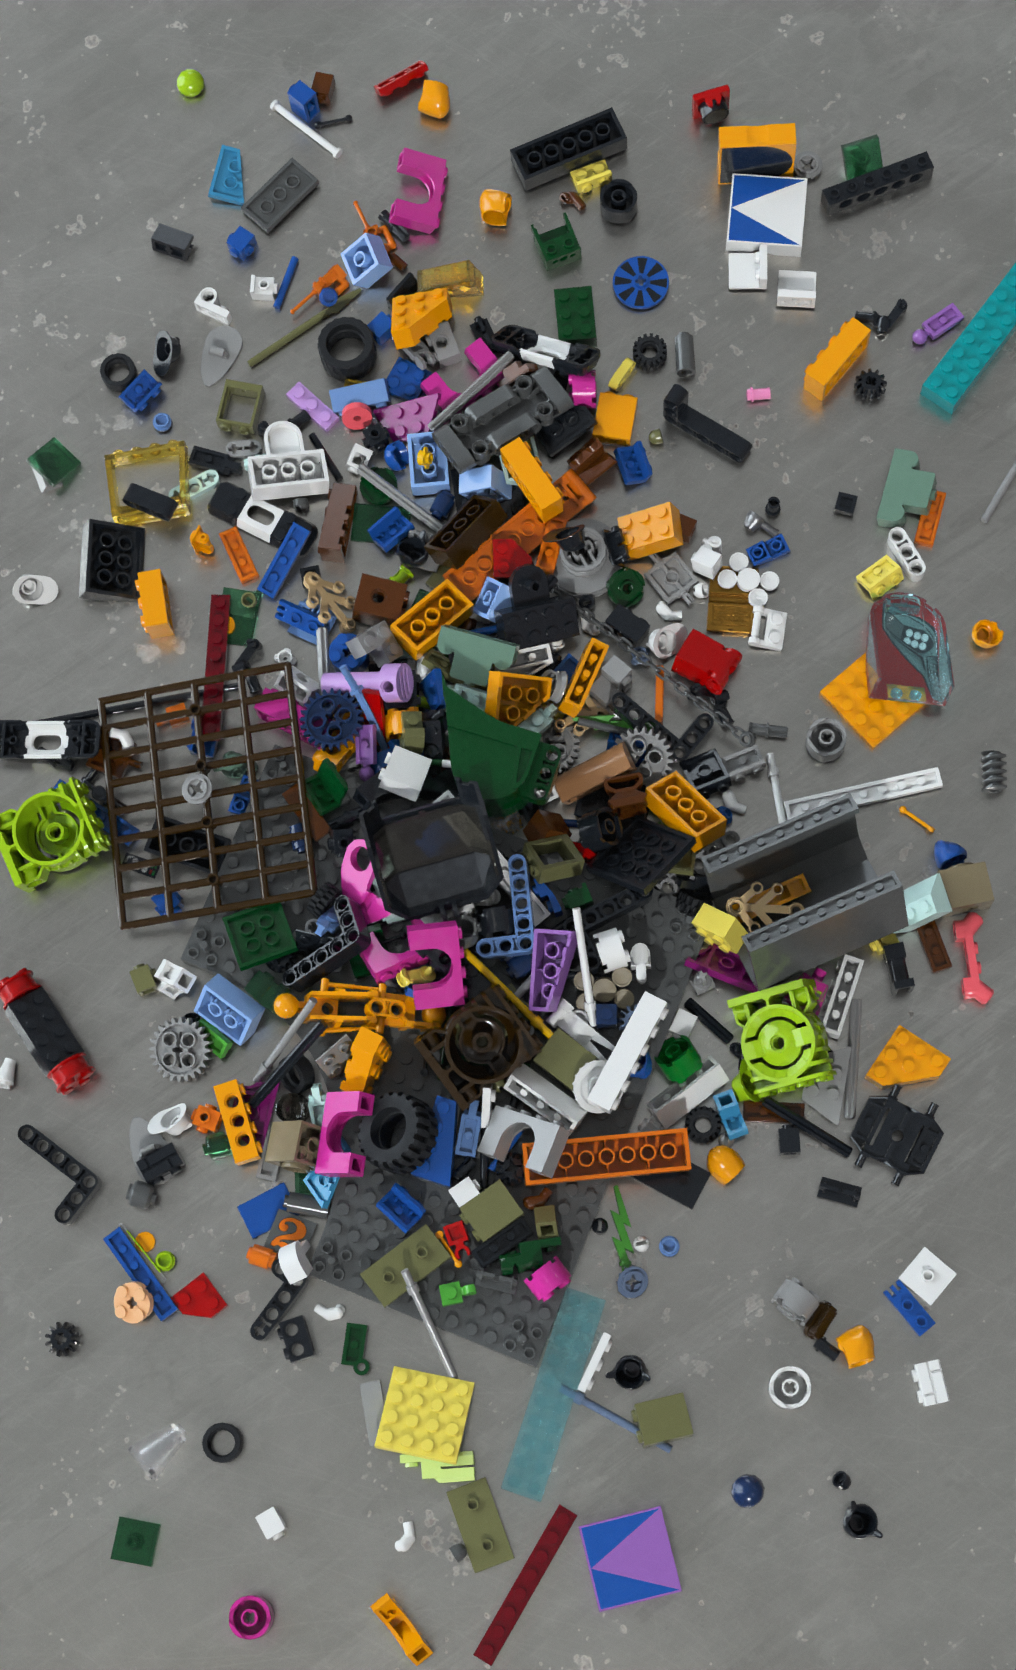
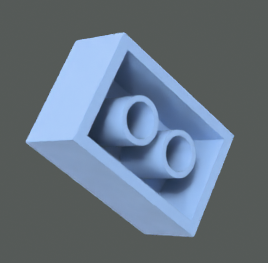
(427, 480)
(229, 1009)

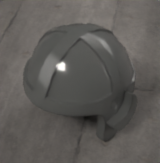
(470, 930)

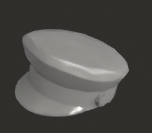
(559, 684)

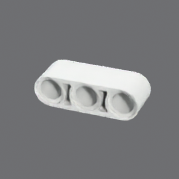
(906, 563)

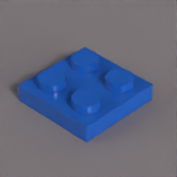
(406, 379)

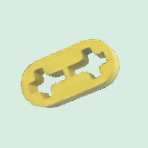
(622, 374)

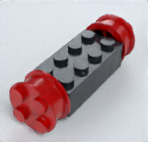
(44, 1032)

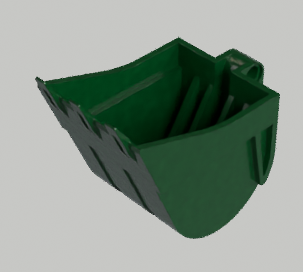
(498, 756)

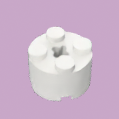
(611, 949)
(801, 1386)

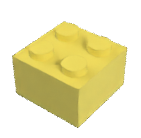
(719, 928)

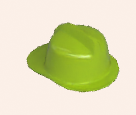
(742, 1085)

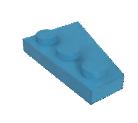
(227, 178)
(323, 1186)

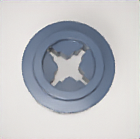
(637, 1287)

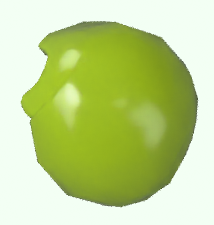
(190, 83)

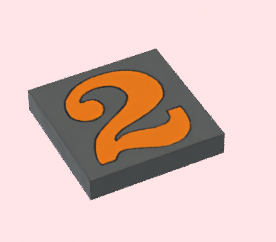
(288, 1229)

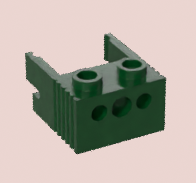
(557, 245)

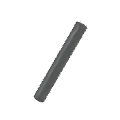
(601, 726)

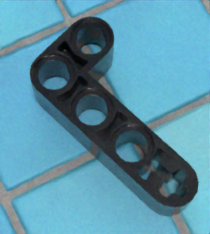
(275, 1303)

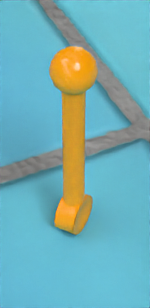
(903, 809)
(458, 1263)

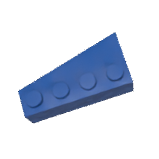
(440, 1164)

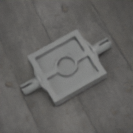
(671, 578)

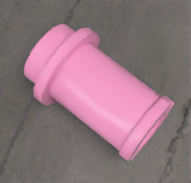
(758, 394)

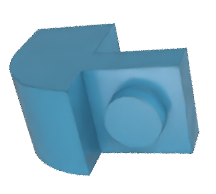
(730, 1114)

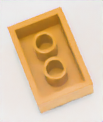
(651, 530)
(154, 603)

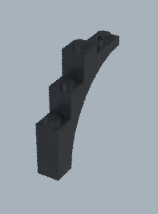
(432, 789)

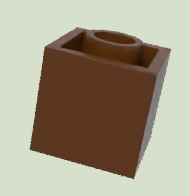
(545, 825)

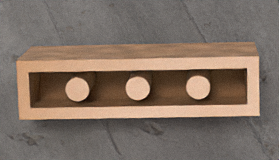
(591, 774)

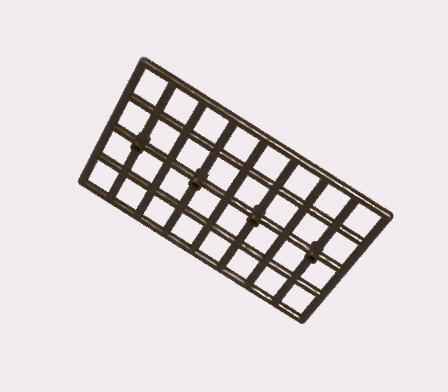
(206, 822)

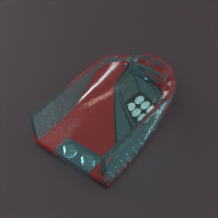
(908, 651)

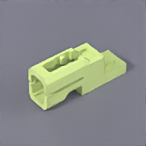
(433, 1469)

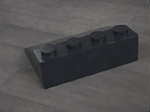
(110, 561)

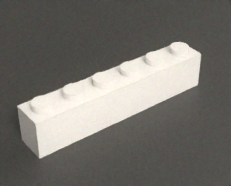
(628, 1052)

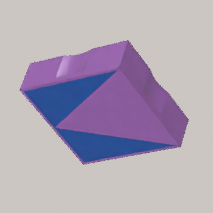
(630, 1559)

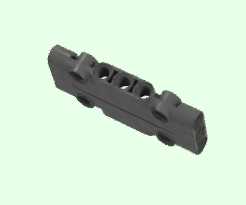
(502, 418)

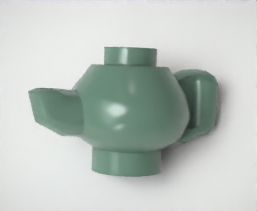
(234, 771)

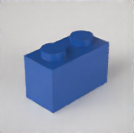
(303, 101)

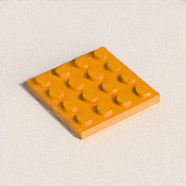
(867, 716)

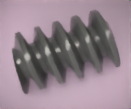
(992, 771)

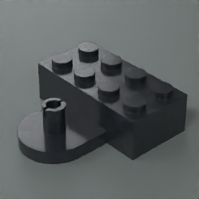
(534, 614)

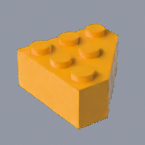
(418, 315)
(515, 696)
(369, 1055)
(906, 1061)

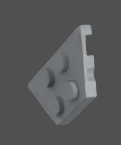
(829, 1095)

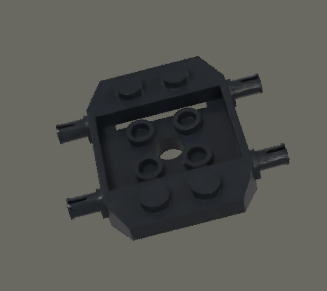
(899, 1118)

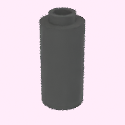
(684, 354)
(304, 1204)

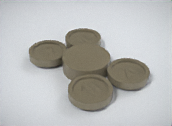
(605, 988)

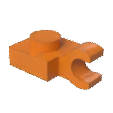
(176, 722)

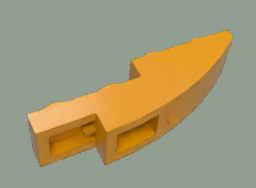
(793, 889)

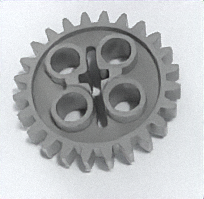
(569, 749)
(657, 767)
(164, 1048)

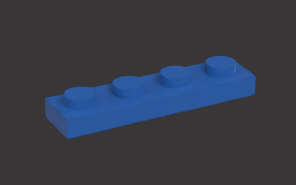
(284, 560)

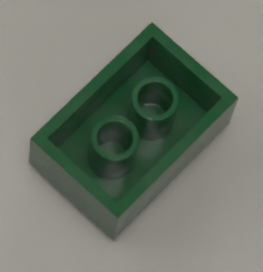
(575, 315)

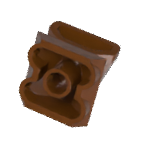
(591, 461)
(625, 795)

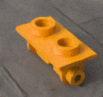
(201, 542)

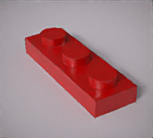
(401, 78)

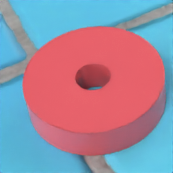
(357, 415)

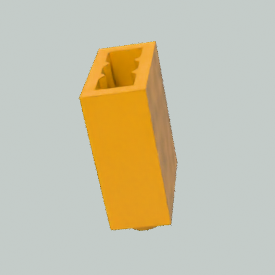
(615, 418)

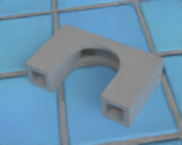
(507, 1123)

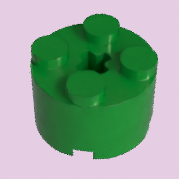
(678, 1059)

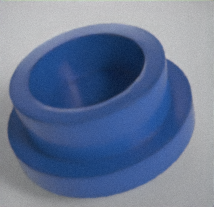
(328, 296)

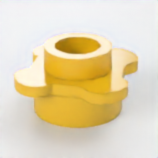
(425, 457)

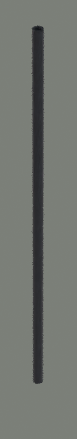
(134, 705)

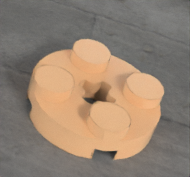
(123, 1305)

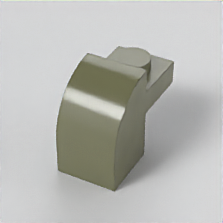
(412, 732)

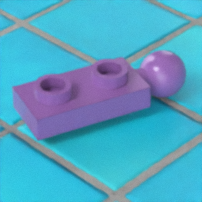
(938, 324)
(366, 751)

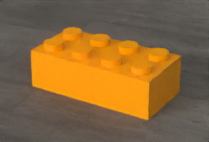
(836, 358)
(532, 479)
(420, 626)
(685, 810)

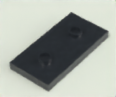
(679, 1186)

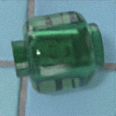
(217, 1146)

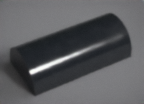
(187, 842)

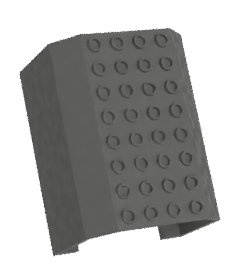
(846, 898)

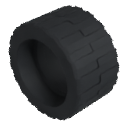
(347, 328)

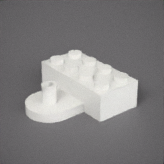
(287, 467)

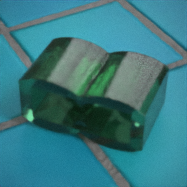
(265, 990)

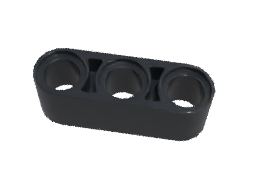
(150, 502)

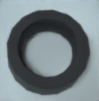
(115, 359)
(306, 1075)
(206, 1442)

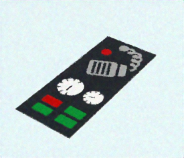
(150, 872)

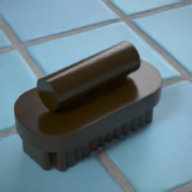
(820, 1320)

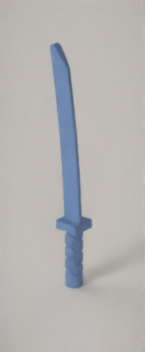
(357, 691)

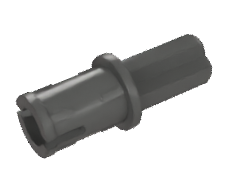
(768, 730)

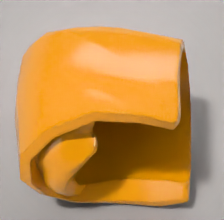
(434, 99)
(495, 206)
(724, 1163)
(857, 1346)

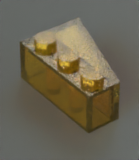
(459, 278)

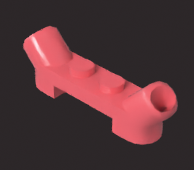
(963, 932)

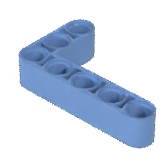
(518, 914)

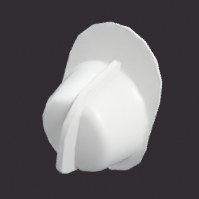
(35, 589)
(667, 640)
(171, 1120)

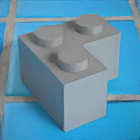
(378, 642)
(614, 678)

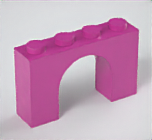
(431, 172)
(482, 359)
(385, 965)
(450, 989)
(337, 1112)

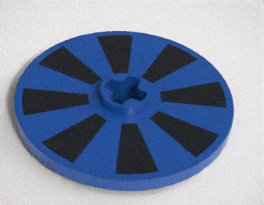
(654, 280)

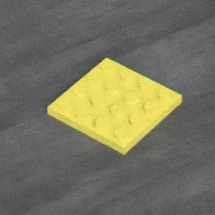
(424, 1415)

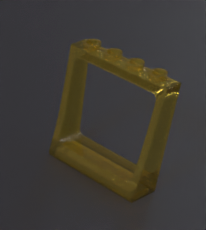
(130, 516)

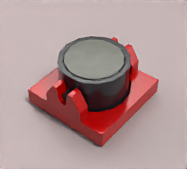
(711, 104)

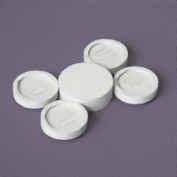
(748, 579)

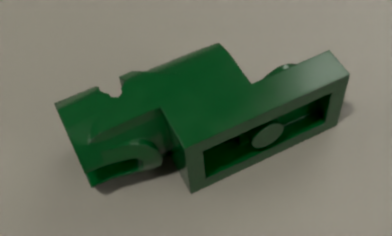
(529, 1255)

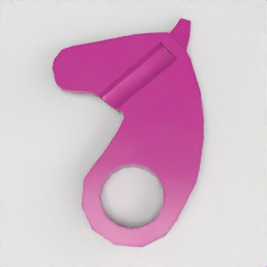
(357, 884)

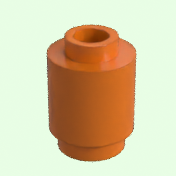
(261, 1256)

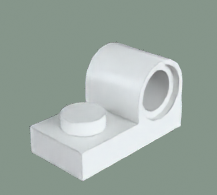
(212, 307)

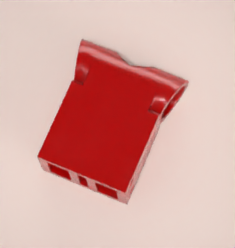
(706, 662)

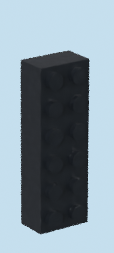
(568, 148)

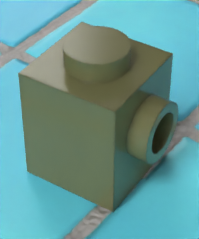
(144, 979)
(546, 1222)

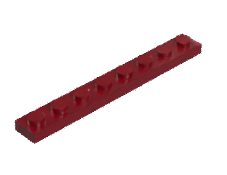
(216, 659)
(525, 1585)

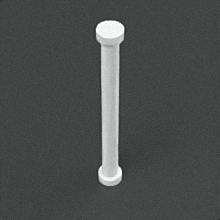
(337, 152)

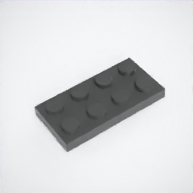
(280, 195)

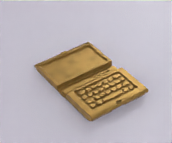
(729, 608)

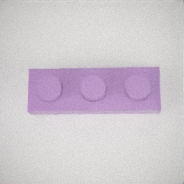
(313, 406)

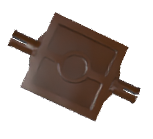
(119, 765)

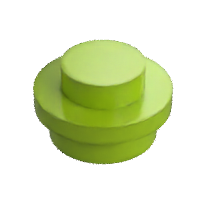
(165, 1261)

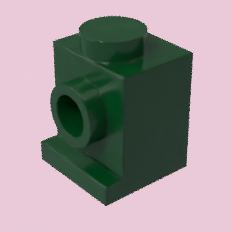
(578, 898)

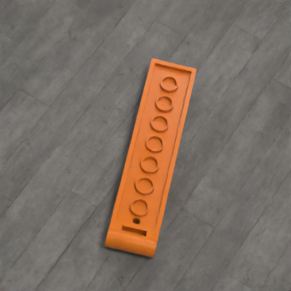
(525, 529)

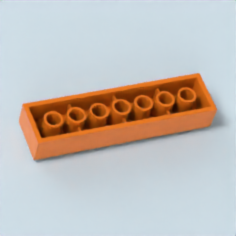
(616, 1157)

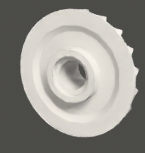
(585, 1082)

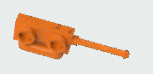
(377, 230)
(334, 274)

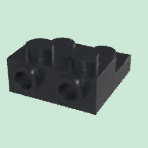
(706, 773)

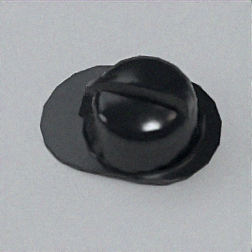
(166, 352)
(567, 538)

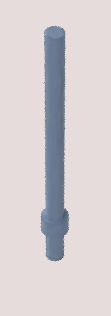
(581, 1399)

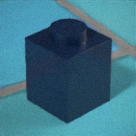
(606, 1015)

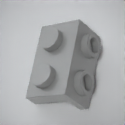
(744, 763)

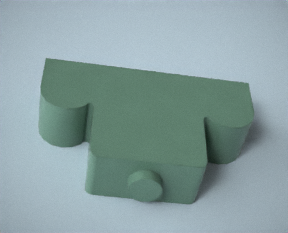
(906, 490)
(475, 654)

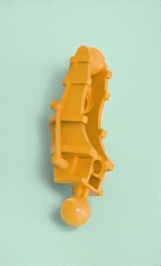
(287, 1006)

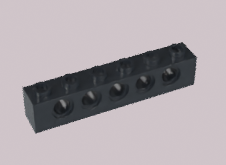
(877, 183)

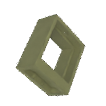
(241, 389)
(570, 867)

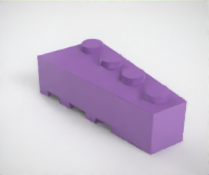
(550, 967)

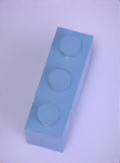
(371, 393)

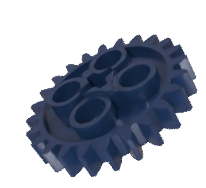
(347, 728)

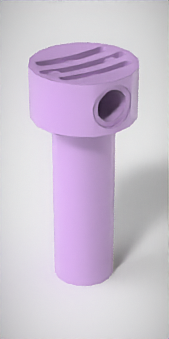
(392, 681)

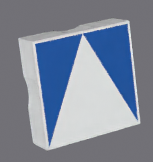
(768, 213)

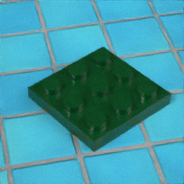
(259, 935)

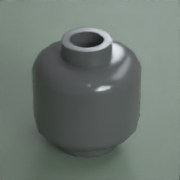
(141, 1195)

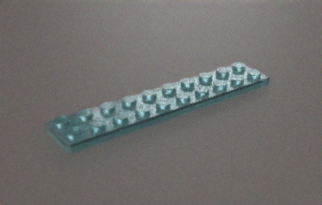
(553, 1394)

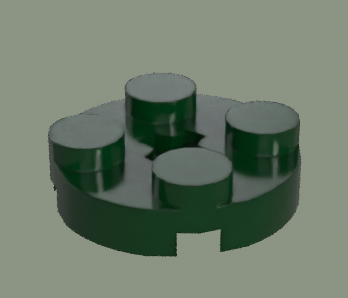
(374, 495)
(618, 580)

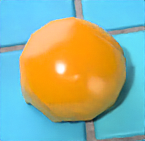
(987, 634)

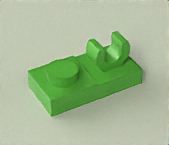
(221, 1043)

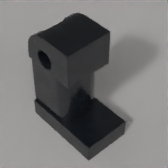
(894, 959)

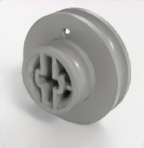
(577, 576)

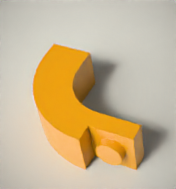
(402, 1628)

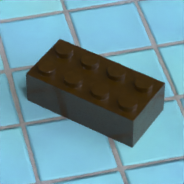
(466, 531)

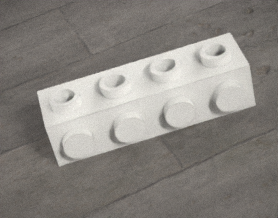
(842, 994)
(683, 1097)
(545, 1098)

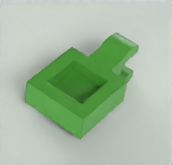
(453, 1293)

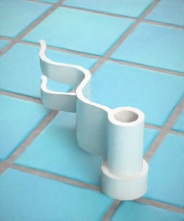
(577, 1028)

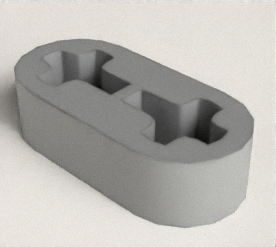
(243, 449)

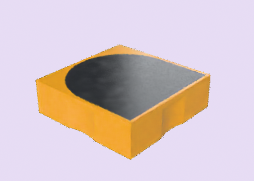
(756, 151)

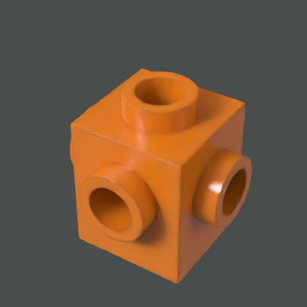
(211, 1124)

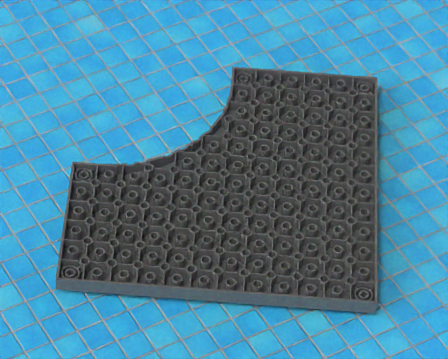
(356, 1229)

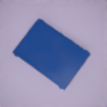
(261, 1211)

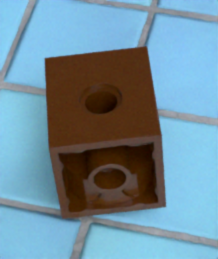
(391, 598)

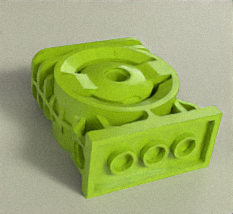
(73, 844)
(763, 1043)

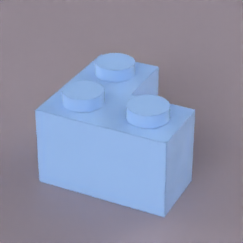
(486, 482)

